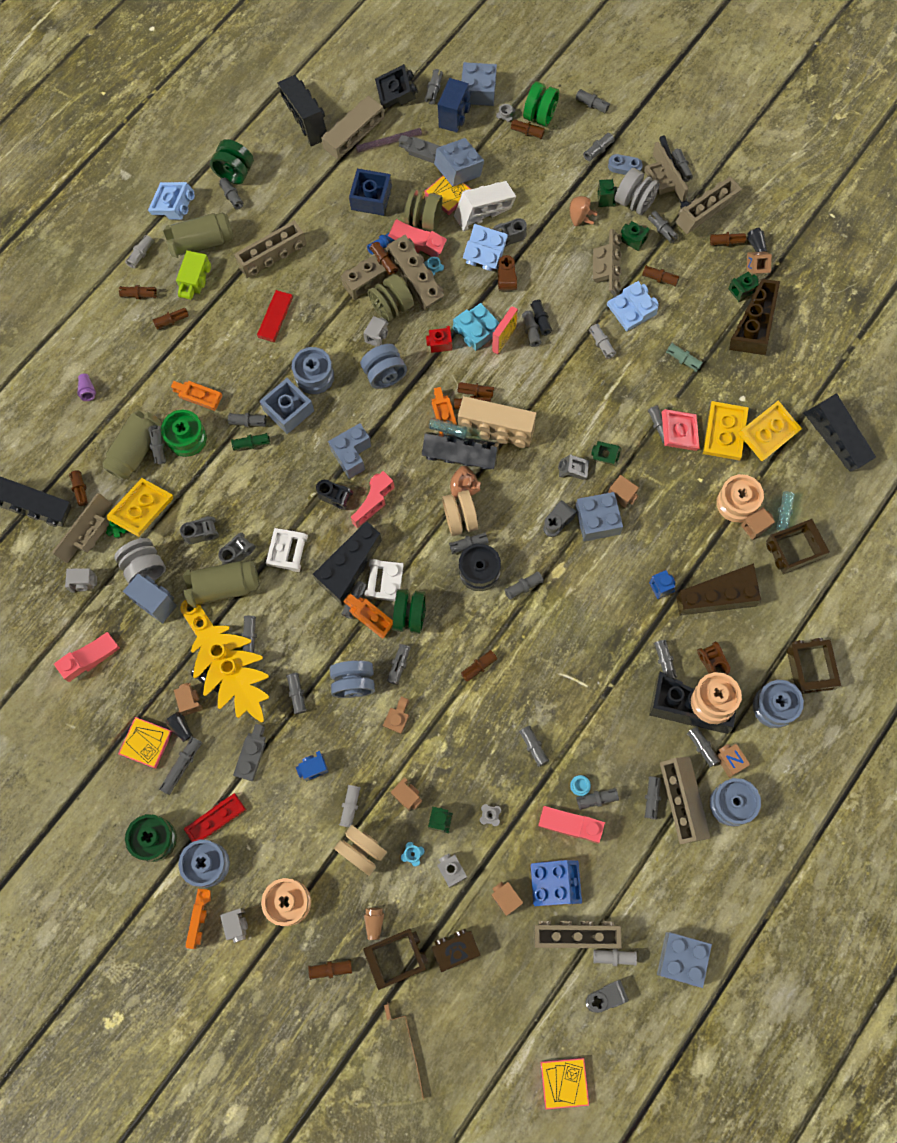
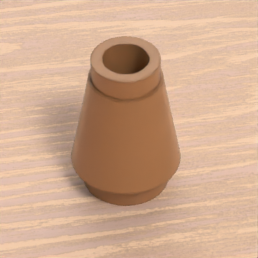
(373, 922)

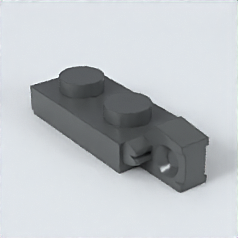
(419, 148)
(251, 754)

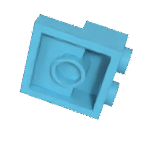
(475, 326)

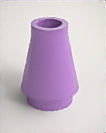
(85, 388)

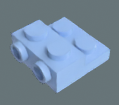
(172, 200)
(485, 247)
(633, 306)

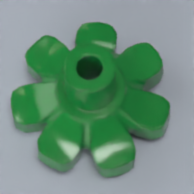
(114, 529)

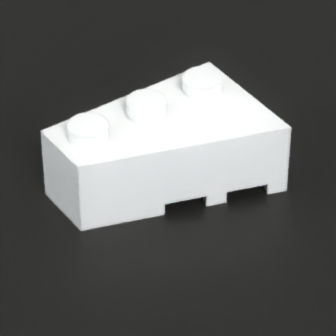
(483, 202)

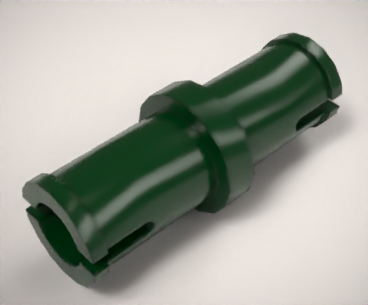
(250, 441)

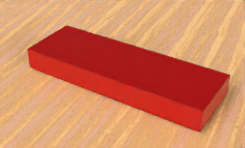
(275, 316)
(215, 818)

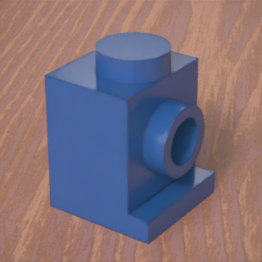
(662, 584)
(312, 767)

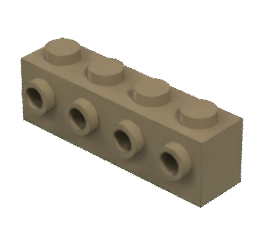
(353, 127)
(708, 205)
(270, 249)
(414, 272)
(364, 277)
(685, 800)
(575, 936)

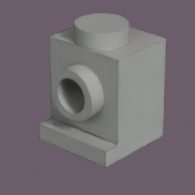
(376, 331)
(80, 579)
(455, 877)
(234, 925)

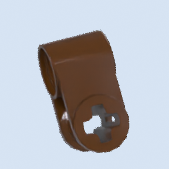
(506, 275)
(713, 657)

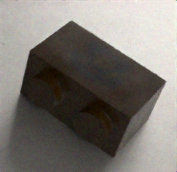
(456, 950)

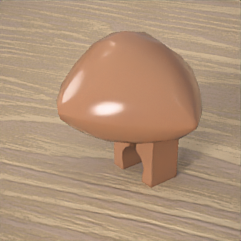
(579, 209)
(464, 480)

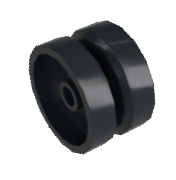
(479, 556)

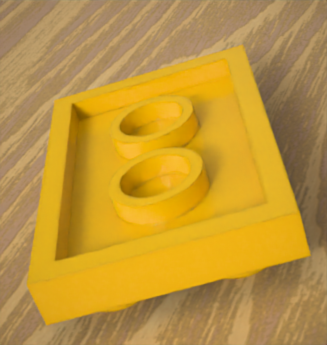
(723, 429)
(769, 430)
(140, 507)

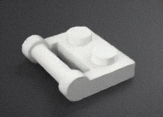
(280, 549)
(390, 580)

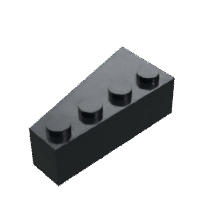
(304, 108)
(840, 432)
(465, 451)
(33, 503)
(348, 562)
(673, 702)

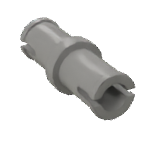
(139, 251)
(602, 341)
(350, 806)
(615, 957)

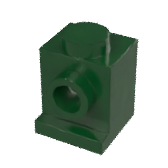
(606, 193)
(634, 235)
(743, 286)
(601, 447)
(440, 820)

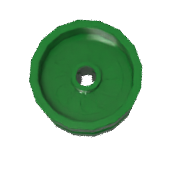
(541, 103)
(184, 433)

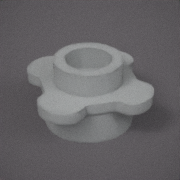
(508, 109)
(495, 811)

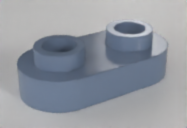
(623, 164)

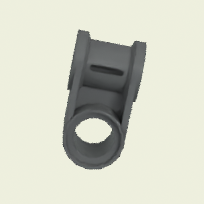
(511, 228)
(558, 519)
(200, 530)
(236, 549)
(610, 995)

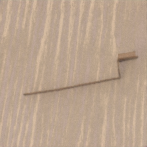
(388, 1016)

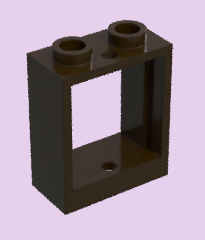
(813, 538)
(796, 669)
(375, 966)

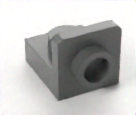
(574, 467)

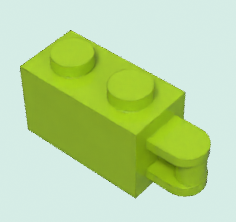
(192, 274)

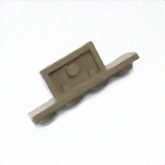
(666, 174)
(607, 263)
(85, 530)

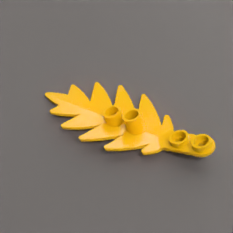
(226, 664)

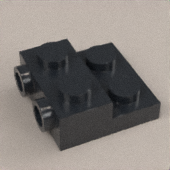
(396, 87)

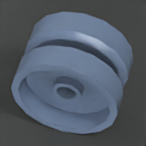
(383, 366)
(313, 370)
(352, 679)
(787, 708)
(735, 791)
(192, 861)

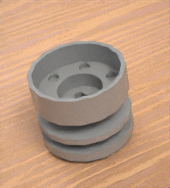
(636, 191)
(139, 558)

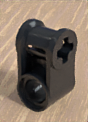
(337, 495)

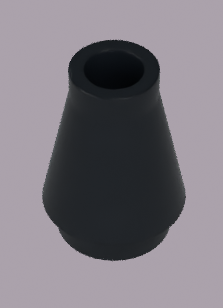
(757, 240)
(179, 726)

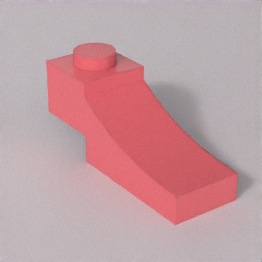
(425, 241)
(380, 486)
(86, 657)
(571, 824)

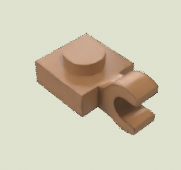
(397, 718)

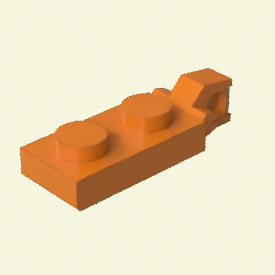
(197, 394)
(442, 407)
(369, 615)
(198, 916)

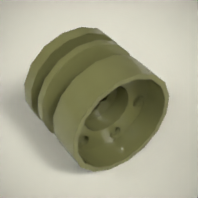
(422, 210)
(391, 297)

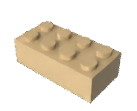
(497, 422)

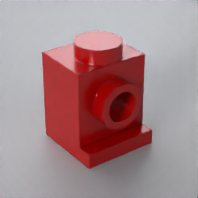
(439, 340)

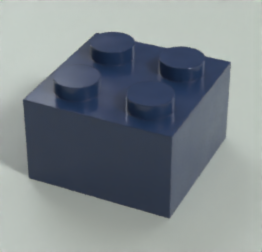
(454, 105)
(370, 192)

